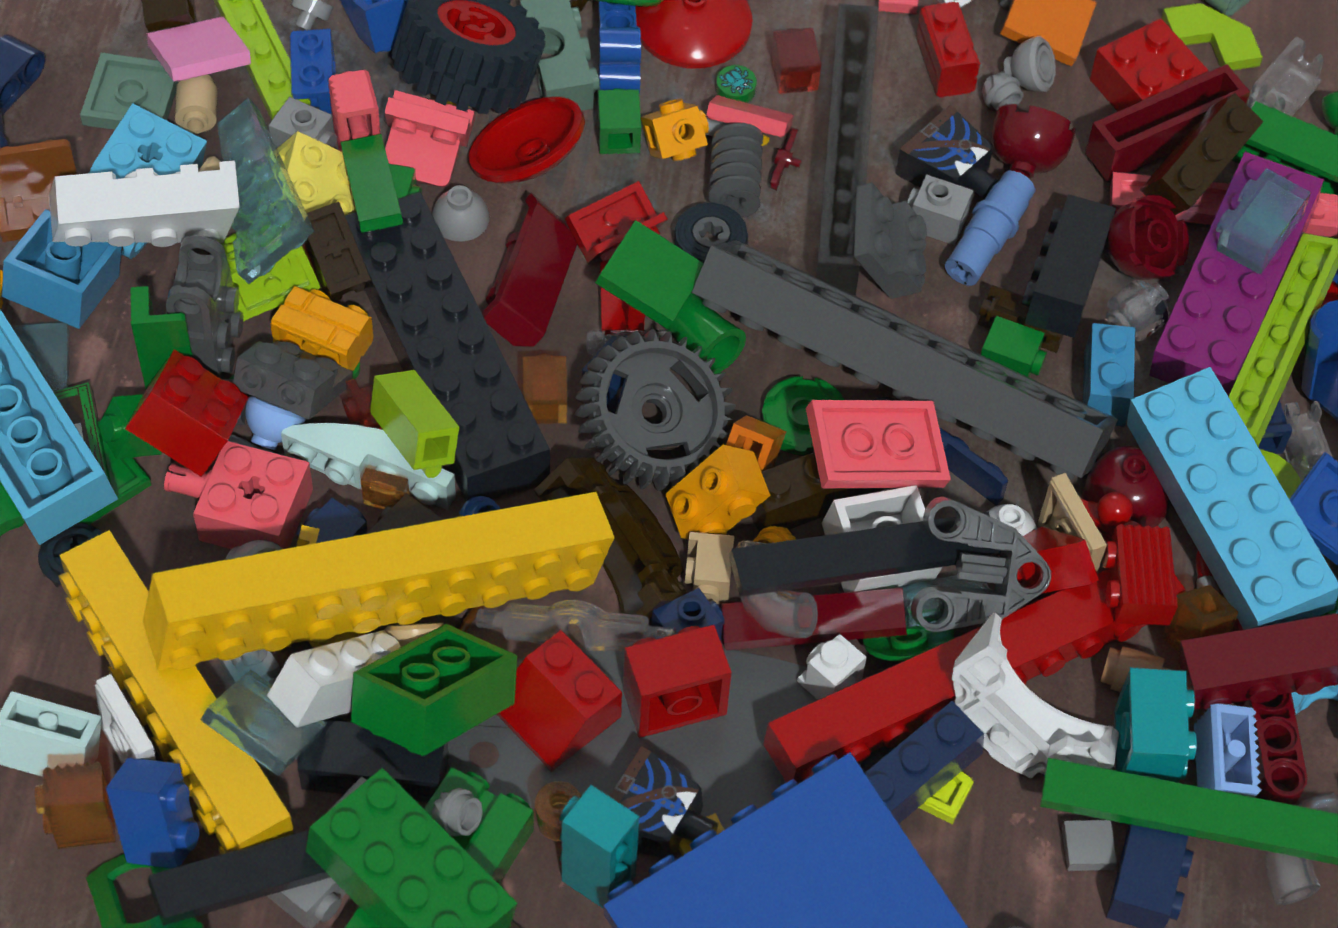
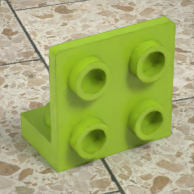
(272, 288)

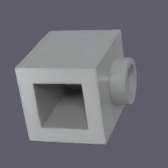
(304, 118)
(942, 207)

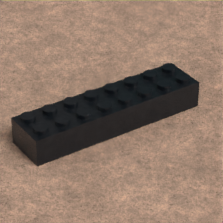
(448, 343)

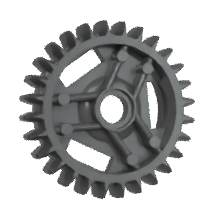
(627, 435)

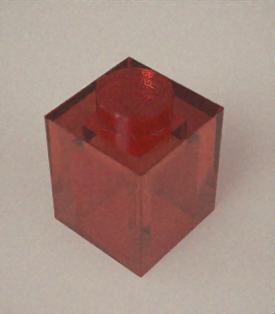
(795, 60)

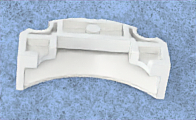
(1017, 723)

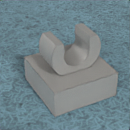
(259, 661)

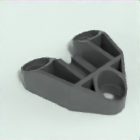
(973, 605)

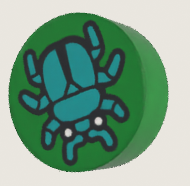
(736, 83)

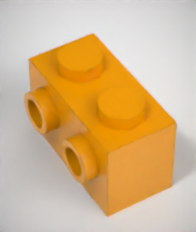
(718, 492)

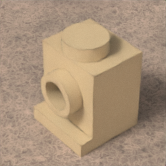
(710, 565)

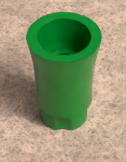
(710, 330)

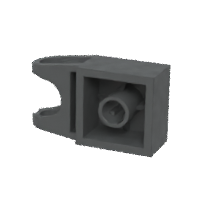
(209, 301)

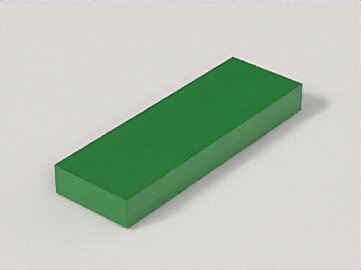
(371, 183)

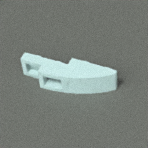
(349, 449)

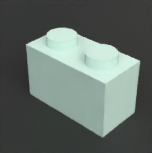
(46, 734)

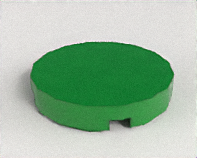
(786, 410)

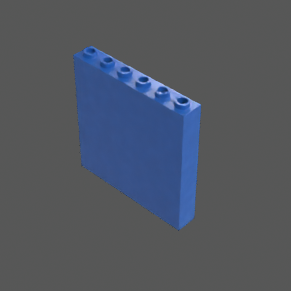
(805, 860)

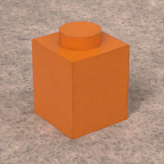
(757, 437)

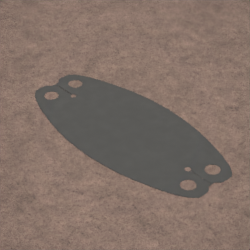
(717, 753)

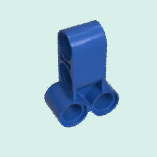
(618, 47)

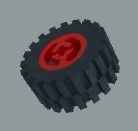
(469, 52)

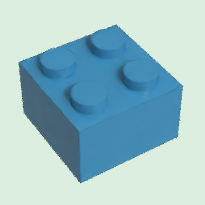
(59, 277)

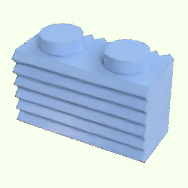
(1227, 750)

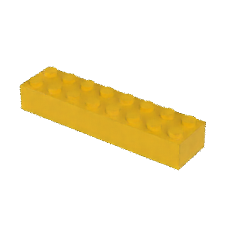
(221, 778)

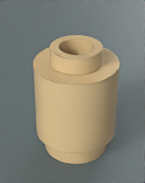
(196, 104)

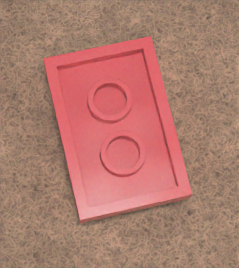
(877, 444)

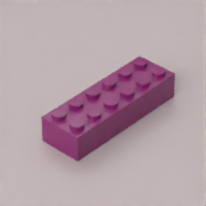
(1224, 299)

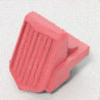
(426, 136)

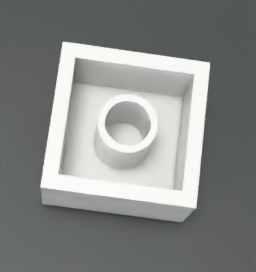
(876, 511)

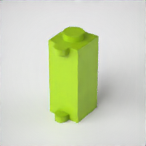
(415, 421)

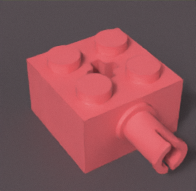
(246, 496)

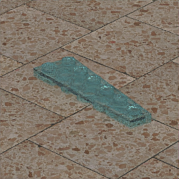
(270, 210)

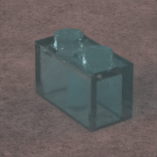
(1262, 220)

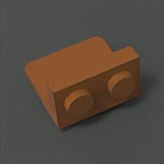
(27, 181)

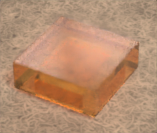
(382, 489)

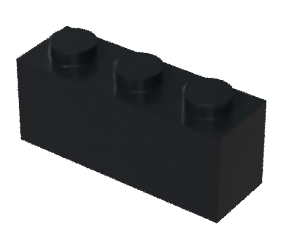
(350, 752)

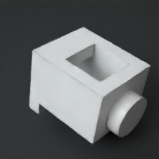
(832, 667)

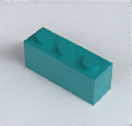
(598, 844)

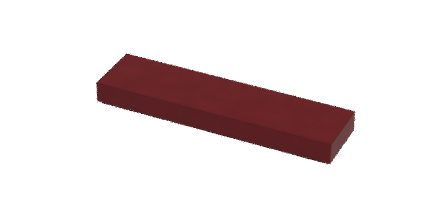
(849, 614)

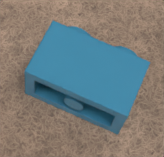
(1109, 370)

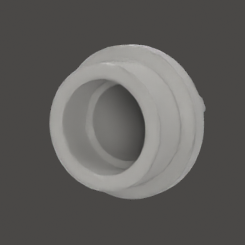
(1001, 90)
(457, 812)

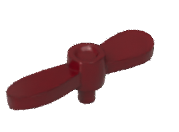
(784, 159)

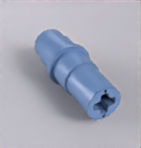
(992, 224)

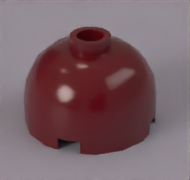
(1031, 140)
(1147, 238)
(1129, 473)

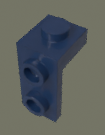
(973, 470)

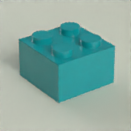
(1154, 724)

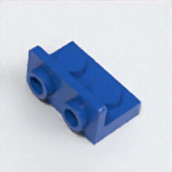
(312, 66)

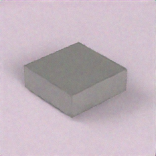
(1089, 845)

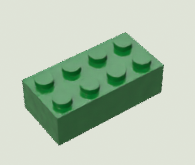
(404, 863)

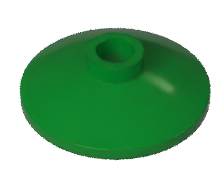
(906, 646)

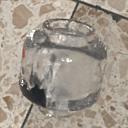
(1139, 306)

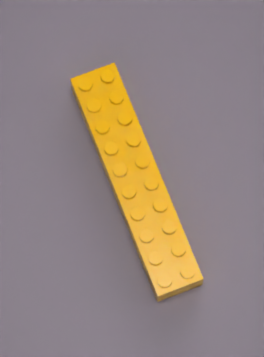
(374, 580)

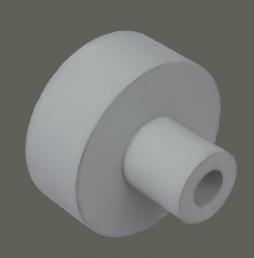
(311, 10)

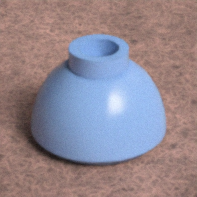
(268, 422)

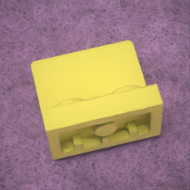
(317, 173)

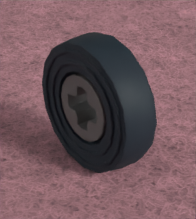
(709, 218)

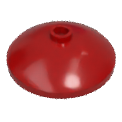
(695, 31)
(527, 140)

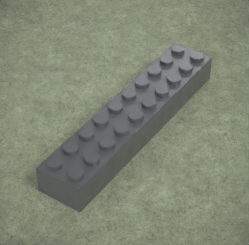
(904, 357)

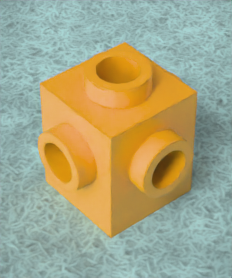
(675, 130)

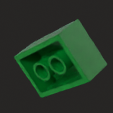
(433, 689)

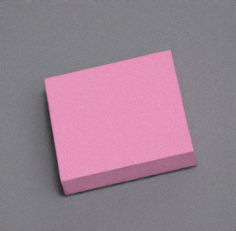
(198, 49)

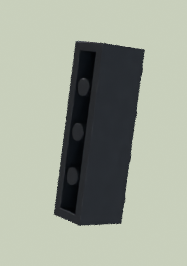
(1069, 265)

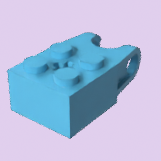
(148, 142)

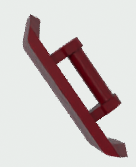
(530, 276)

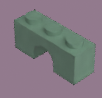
(568, 71)

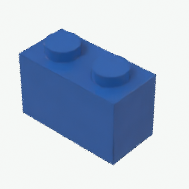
(153, 813)

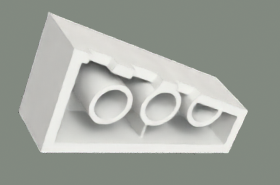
(144, 206)

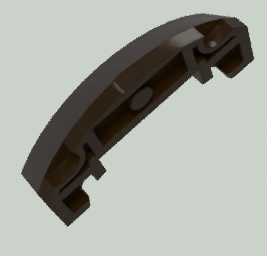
(642, 556)

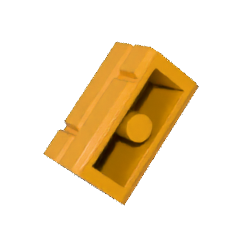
(323, 327)

